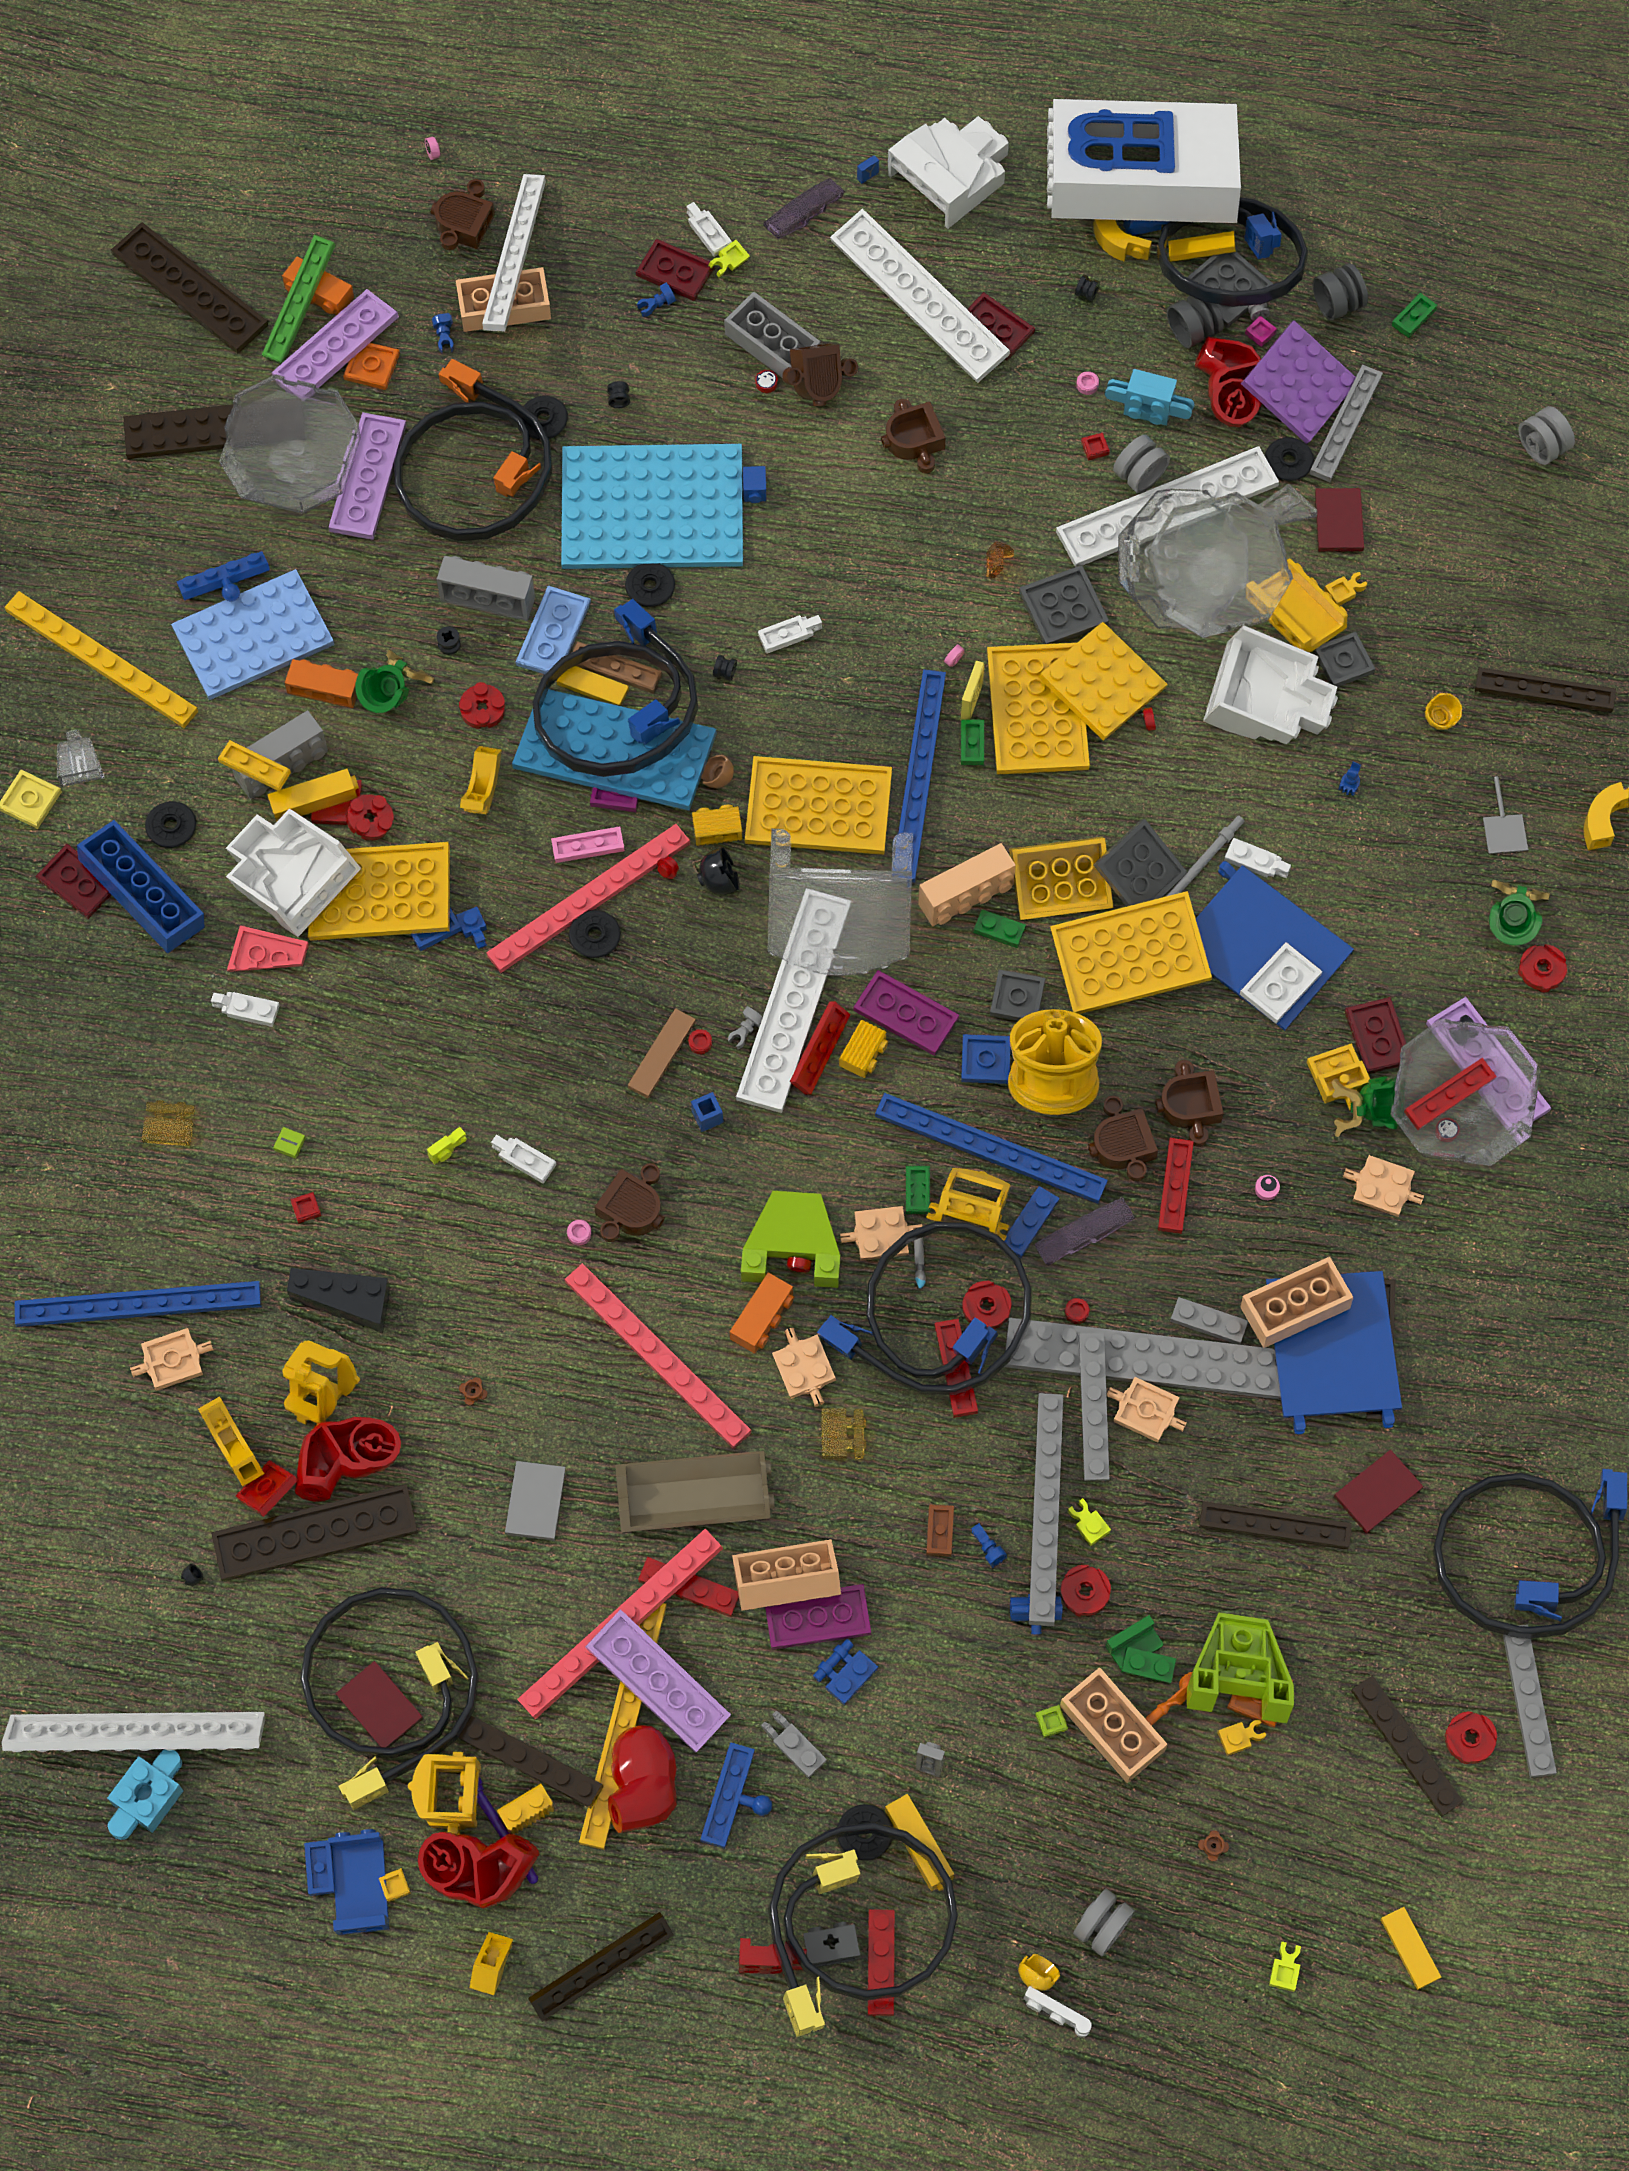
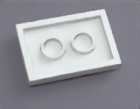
(1280, 982)

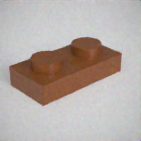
(940, 1530)

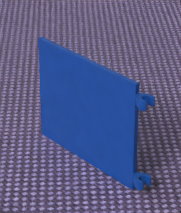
(1251, 923)
(1342, 1361)

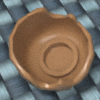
(717, 772)

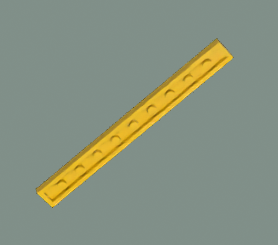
(101, 659)
(624, 1716)

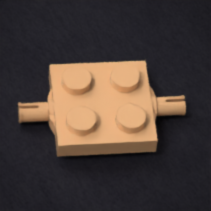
(1383, 1186)
(878, 1231)
(171, 1359)
(804, 1367)
(1146, 1409)

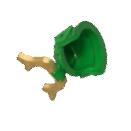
(385, 687)
(1515, 917)
(1372, 1102)

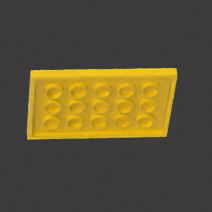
(1030, 722)
(819, 804)
(392, 894)
(1131, 953)

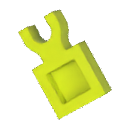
(730, 256)
(444, 1147)
(1090, 1524)
(1285, 1971)

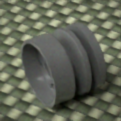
(1340, 291)
(1194, 320)

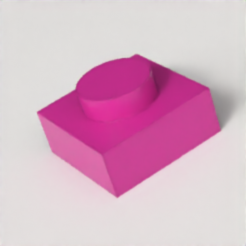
(1260, 331)

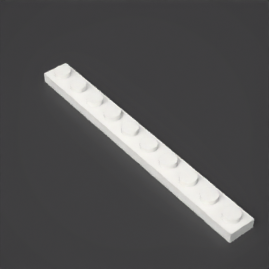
(514, 253)

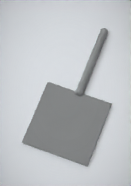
(1504, 832)

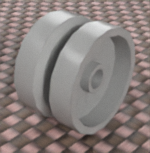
(1546, 435)
(1141, 463)
(1100, 1920)

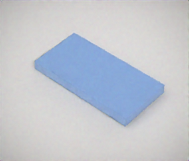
(553, 629)

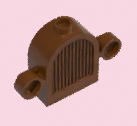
(463, 216)
(818, 372)
(914, 434)
(1191, 1101)
(1123, 1140)
(630, 1204)

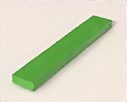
(298, 299)

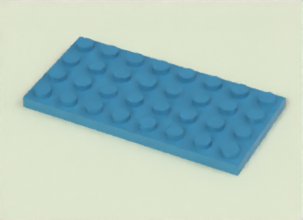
(602, 735)

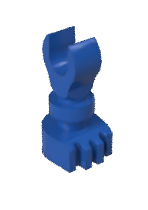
(658, 300)
(442, 323)
(1351, 780)
(995, 1554)

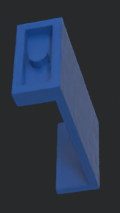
(358, 1891)

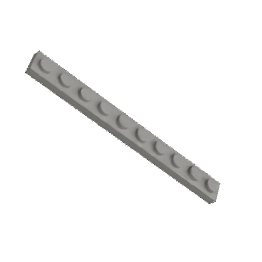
(1046, 1510)

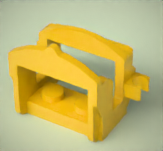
(971, 1207)
(306, 1382)
(425, 1790)

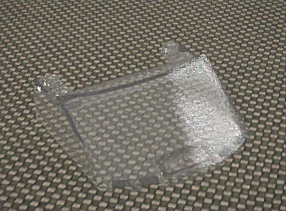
(839, 916)

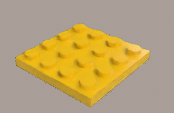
(1103, 681)

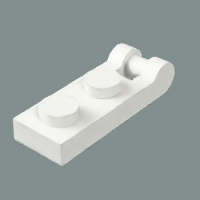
(1058, 2012)

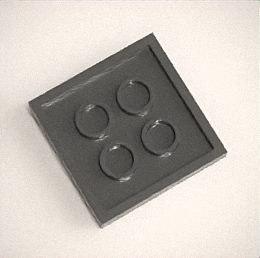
(1230, 273)
(1063, 605)
(1140, 866)

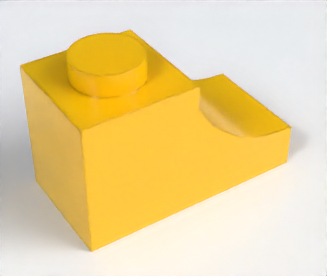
(490, 1963)

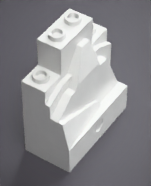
(952, 165)
(1268, 689)
(290, 868)

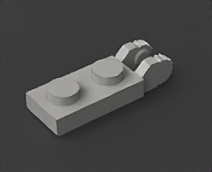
(795, 1746)

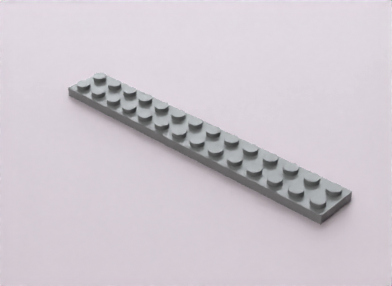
(1151, 1358)

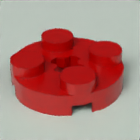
(482, 694)
(376, 806)
(1543, 980)
(993, 1294)
(1090, 1577)
(1466, 1751)

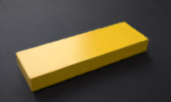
(1202, 246)
(593, 685)
(254, 765)
(1410, 1948)

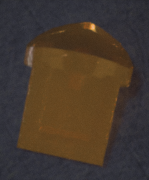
(995, 557)

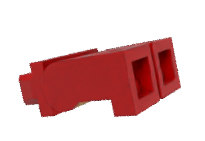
(763, 1958)

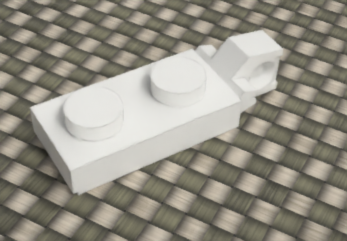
(707, 229)
(788, 632)
(1256, 859)
(246, 1007)
(524, 1158)

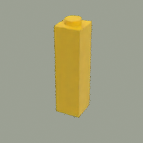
(314, 794)
(907, 1818)

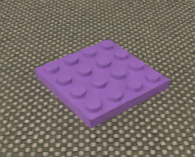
(1299, 382)

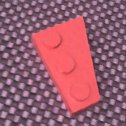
(265, 950)

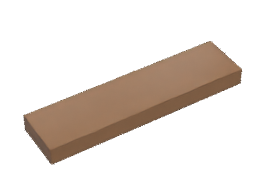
(623, 670)
(661, 1053)

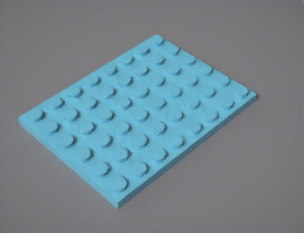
(652, 506)

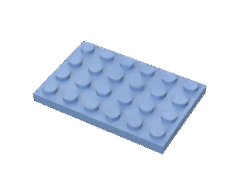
(252, 635)

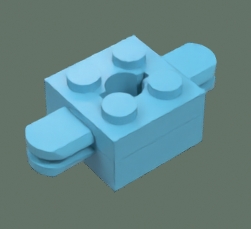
(1149, 397)
(145, 1794)

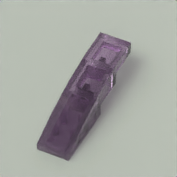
(802, 208)
(1084, 1231)

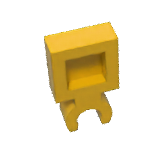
(1344, 590)
(1237, 1738)

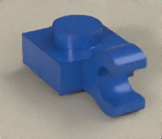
(473, 925)

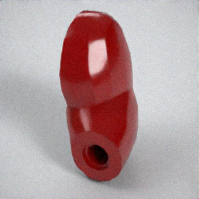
(1228, 365)
(346, 1449)
(645, 1777)
(474, 1872)

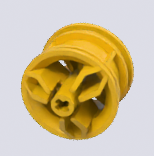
(1054, 1061)

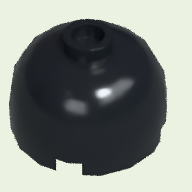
(717, 872)

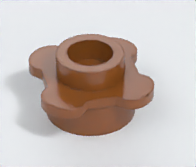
(476, 1384)
(1213, 1853)

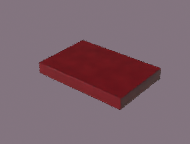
(680, 269)
(1001, 322)
(1339, 519)
(73, 882)
(1376, 1034)
(1378, 1491)
(379, 1705)

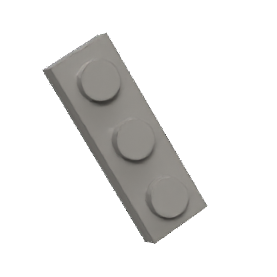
(1209, 1321)
(930, 1759)

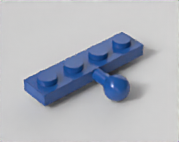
(224, 577)
(729, 1796)

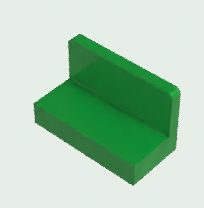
(1137, 1636)

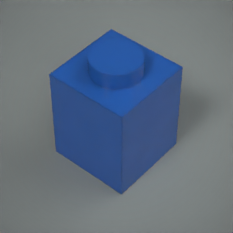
(754, 484)
(707, 1112)

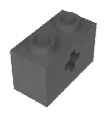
(845, 1949)

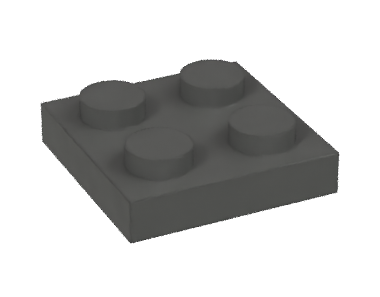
(1344, 660)
(1016, 995)

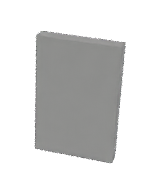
(535, 1500)

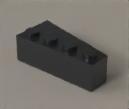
(343, 1295)

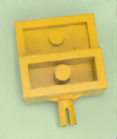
(1341, 1065)

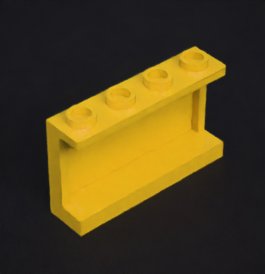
(1307, 613)

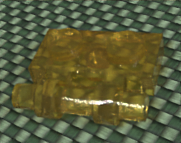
(165, 1130)
(835, 1436)

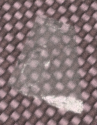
(1289, 506)

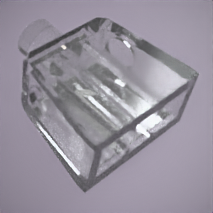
(77, 760)

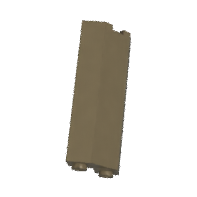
(693, 1491)

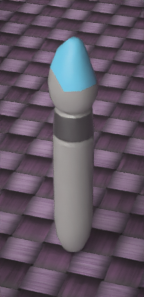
(920, 1276)

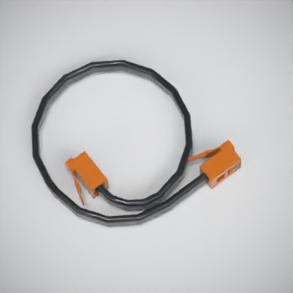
(513, 472)

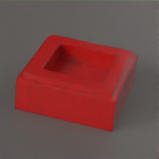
(1095, 446)
(305, 1207)

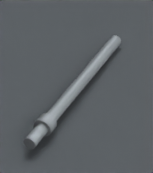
(1224, 836)

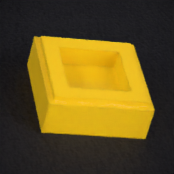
(396, 1885)

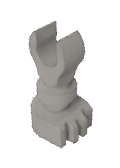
(752, 1019)

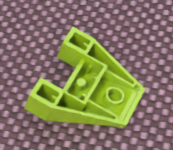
(792, 1227)
(1242, 1661)

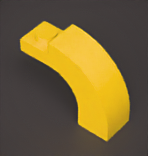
(1119, 243)
(482, 781)
(1597, 825)
(230, 1441)

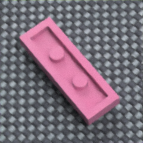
(587, 844)

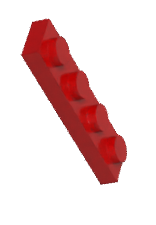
(820, 1048)
(1450, 1094)
(1175, 1185)
(947, 1335)
(697, 1590)
(881, 1959)

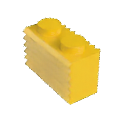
(717, 825)
(863, 1049)
(526, 1809)

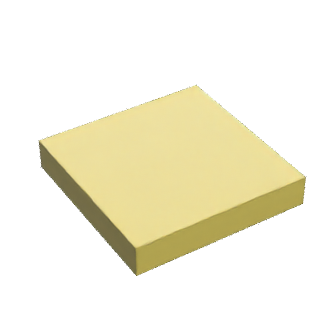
(972, 691)
(29, 799)

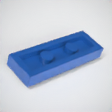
(1031, 1220)

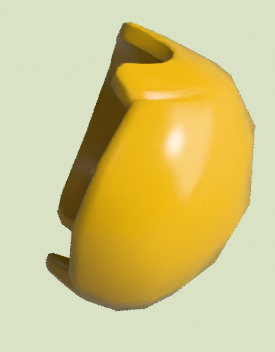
(1443, 711)
(1038, 1972)

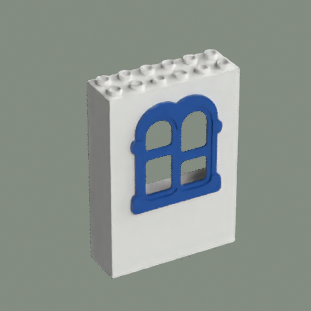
(1189, 183)

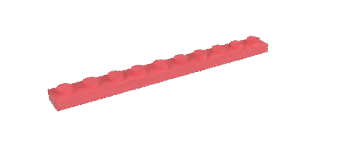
(587, 898)
(658, 1356)
(636, 1607)

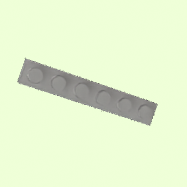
(1346, 423)
(1094, 1407)
(1529, 1706)

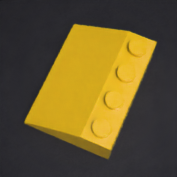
(1060, 878)

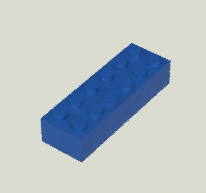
(140, 886)

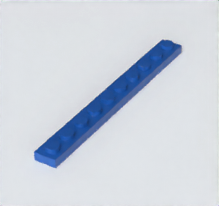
(922, 759)
(991, 1148)
(137, 1303)

